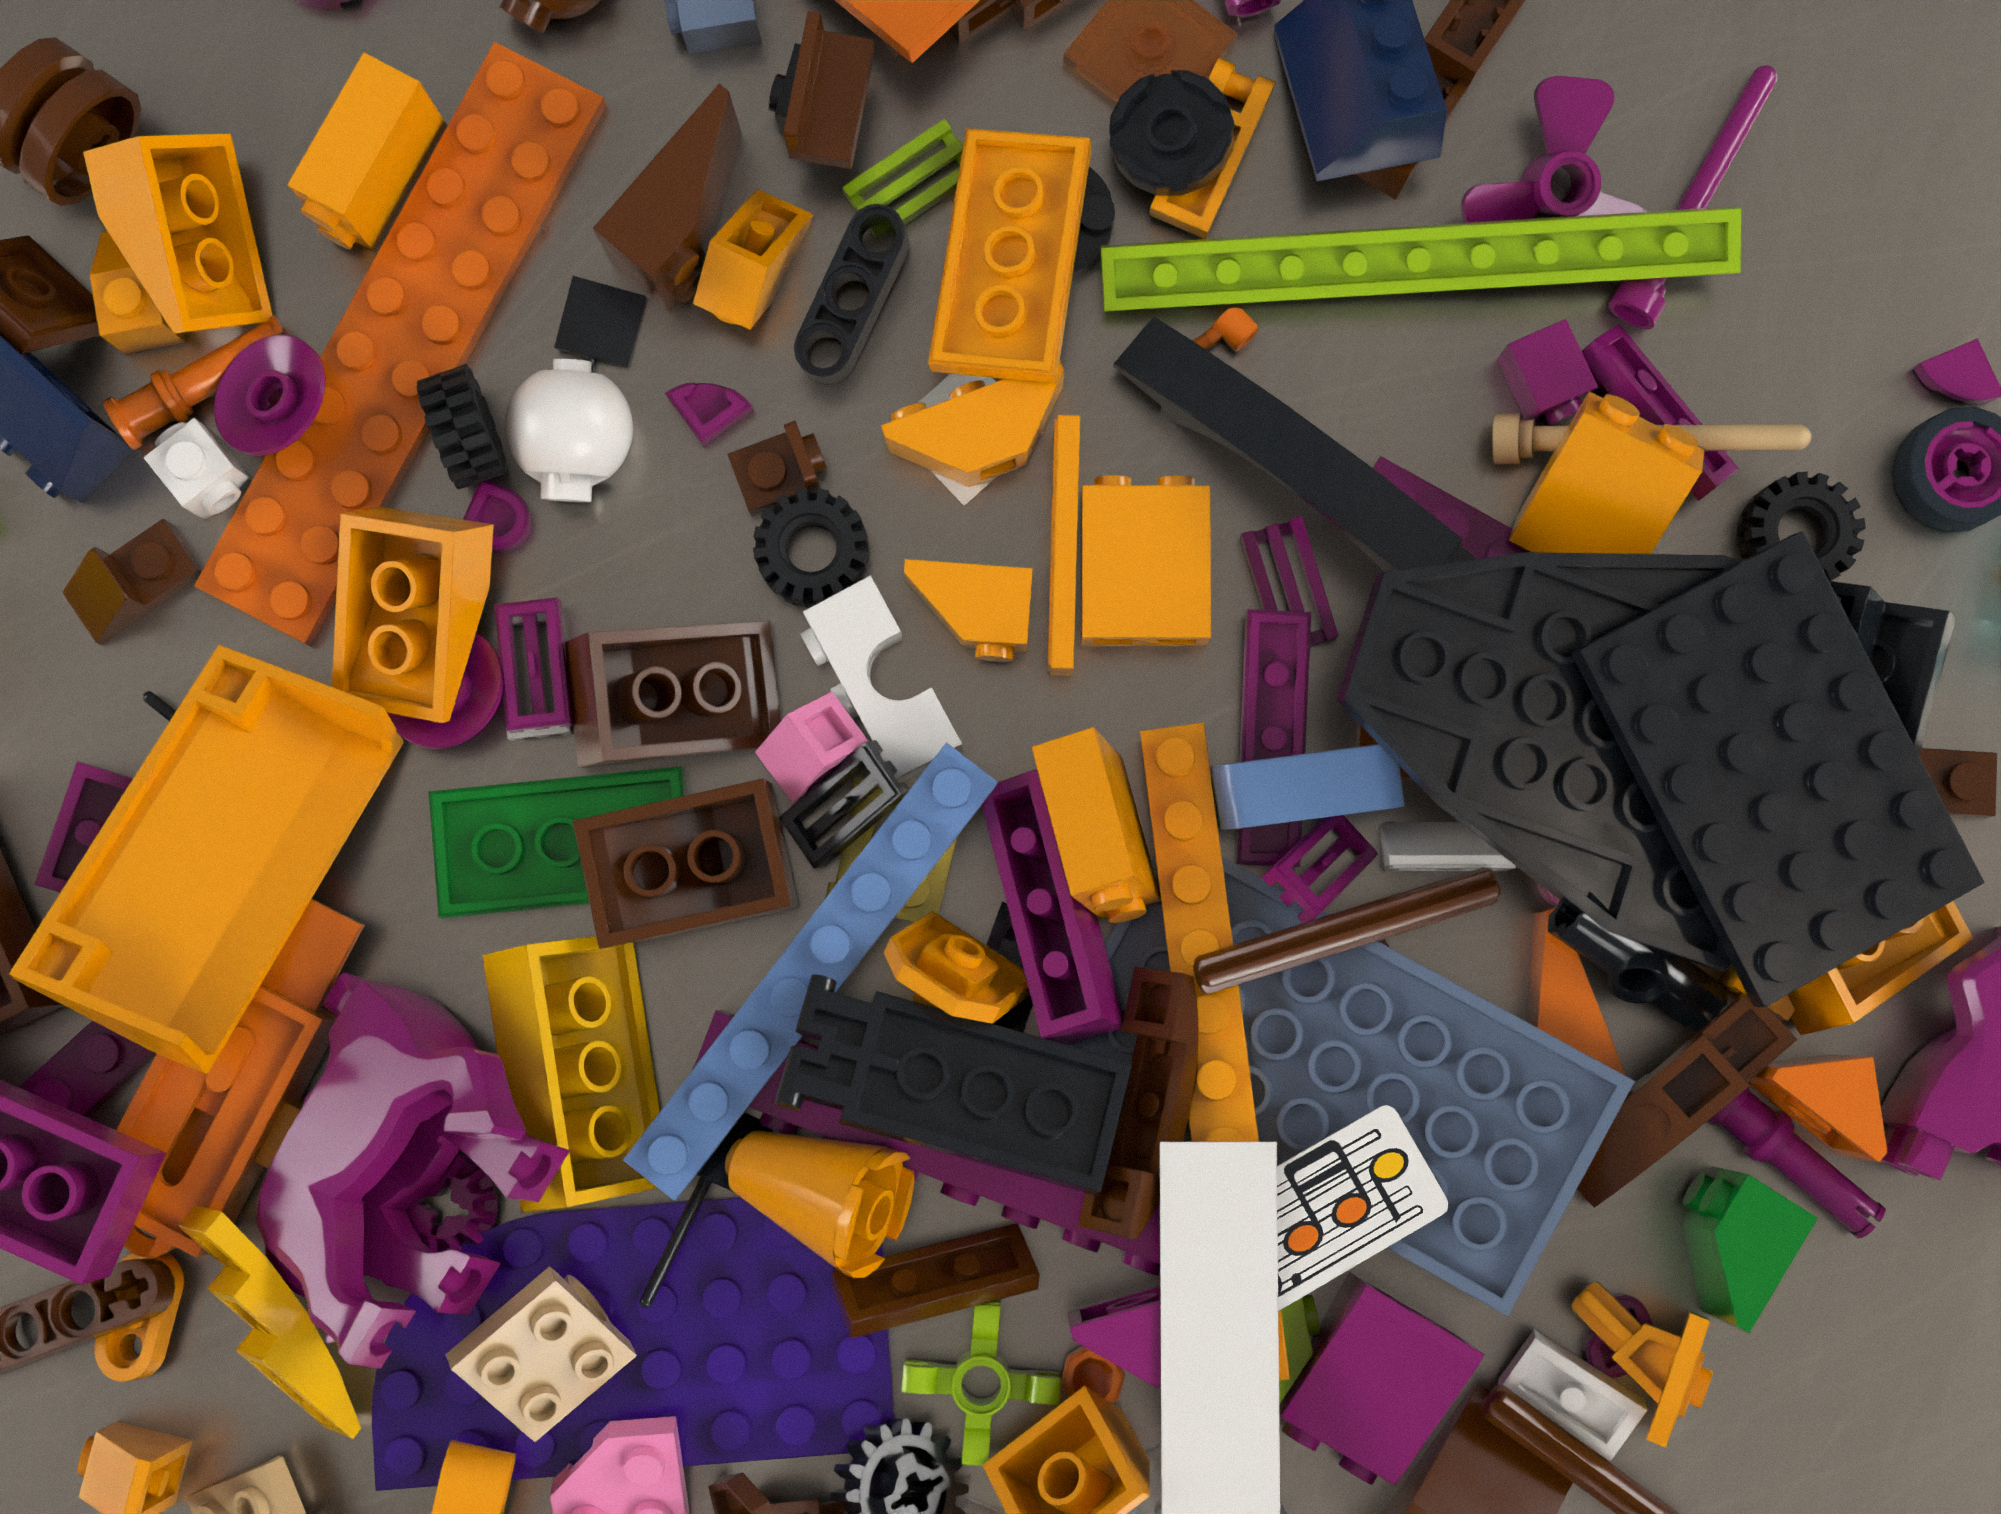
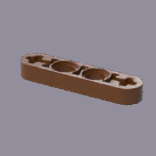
(54, 1311)

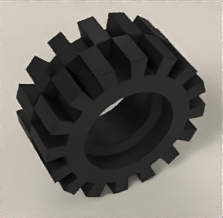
(461, 426)
(1815, 497)
(801, 511)

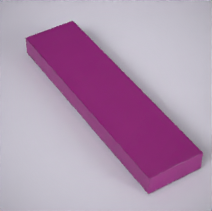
(1273, 715)

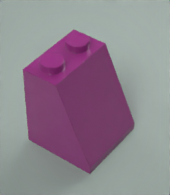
(1376, 1382)

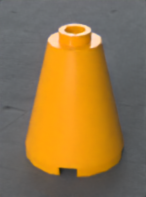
(825, 1193)

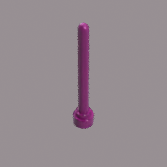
(1641, 300)

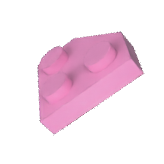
(626, 1471)

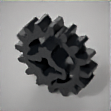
(882, 1471)

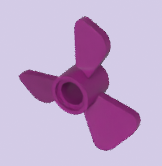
(1569, 119)

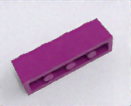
(1053, 931)

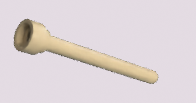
(1521, 438)

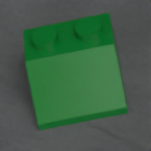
(1739, 1243)

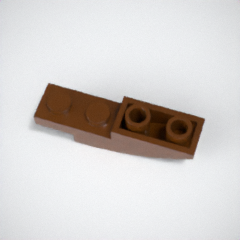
(1685, 1094)

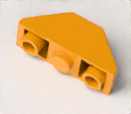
(976, 431)

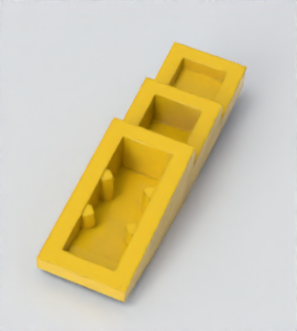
(282, 1336)

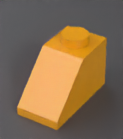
(751, 259)
(123, 306)
(977, 604)
(132, 1469)

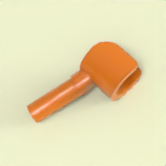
(1233, 327)

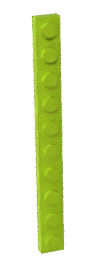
(1422, 258)

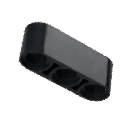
(851, 264)

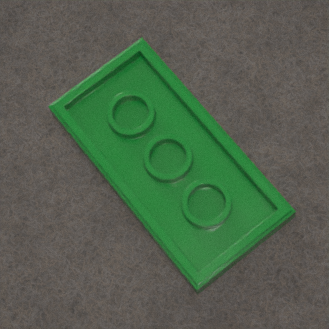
(518, 843)

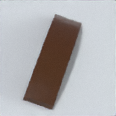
(1155, 1102)

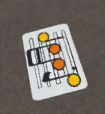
(1350, 1201)

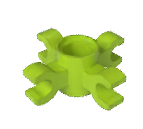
(946, 1379)

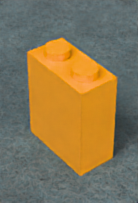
(367, 154)
(1609, 483)
(1145, 562)
(1096, 825)

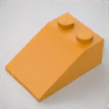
(183, 227)
(408, 607)
(1879, 972)

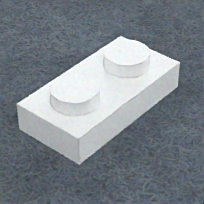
(1574, 1394)

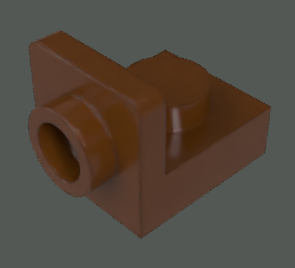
(777, 468)

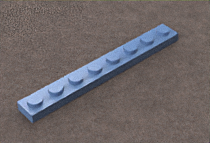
(828, 946)

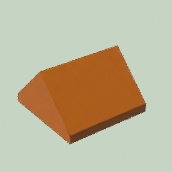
(1831, 1100)

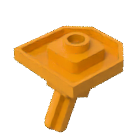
(955, 970)
(1655, 1358)

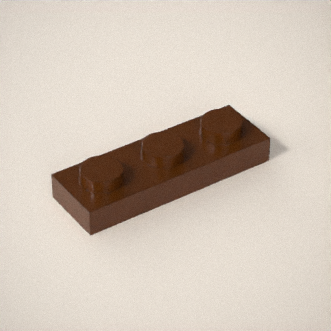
(937, 1280)

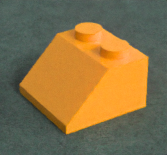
(1073, 1462)

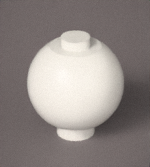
(568, 429)

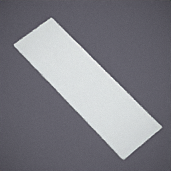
(1219, 1328)

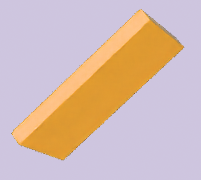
(1010, 255)

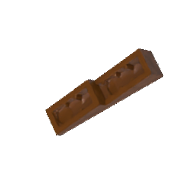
(1458, 50)

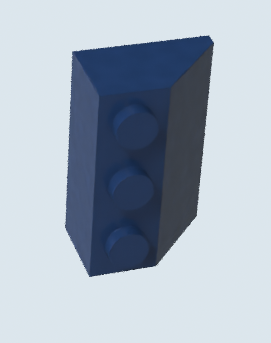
(1361, 84)
(54, 428)

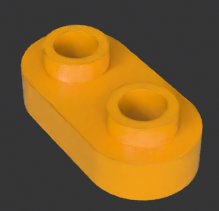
(115, 1350)

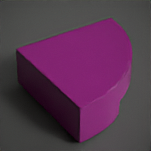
(1961, 374)
(708, 408)

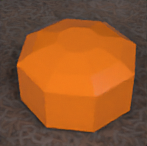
(1091, 1370)

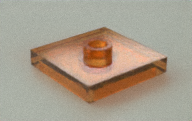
(1147, 38)

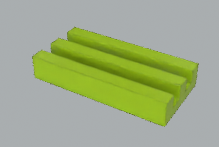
(899, 160)

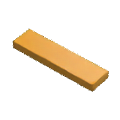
(1063, 545)

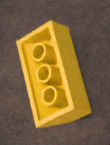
(576, 1060)

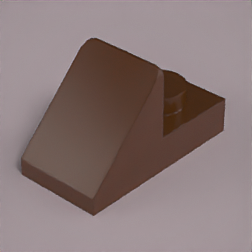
(130, 582)

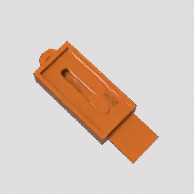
(221, 1119)

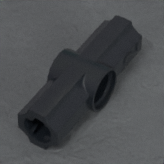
(1641, 972)

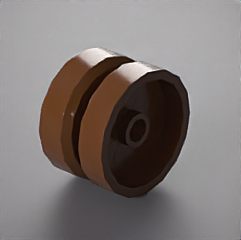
(54, 112)

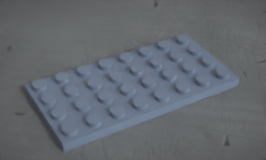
(1485, 1095)

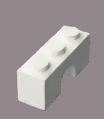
(851, 634)

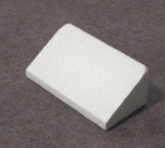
(1436, 848)

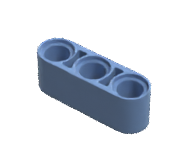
(1306, 787)

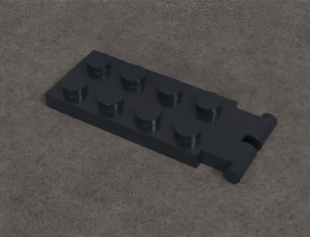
(958, 1085)

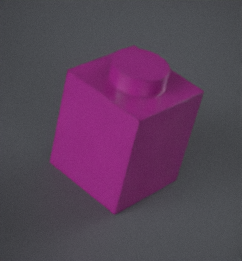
(1547, 374)

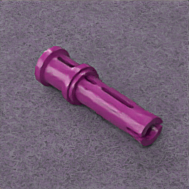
(1771, 1138)

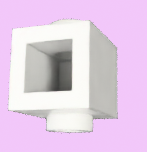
(198, 468)

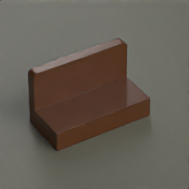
(828, 95)

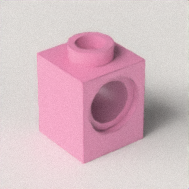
(810, 745)

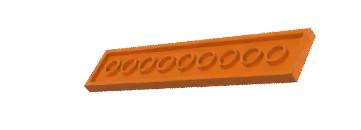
(406, 322)

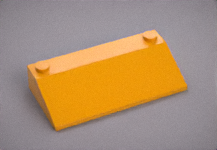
(211, 857)

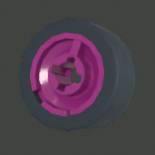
(1927, 464)

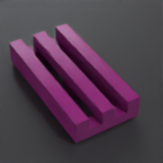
(1273, 534)
(507, 655)
(1298, 887)

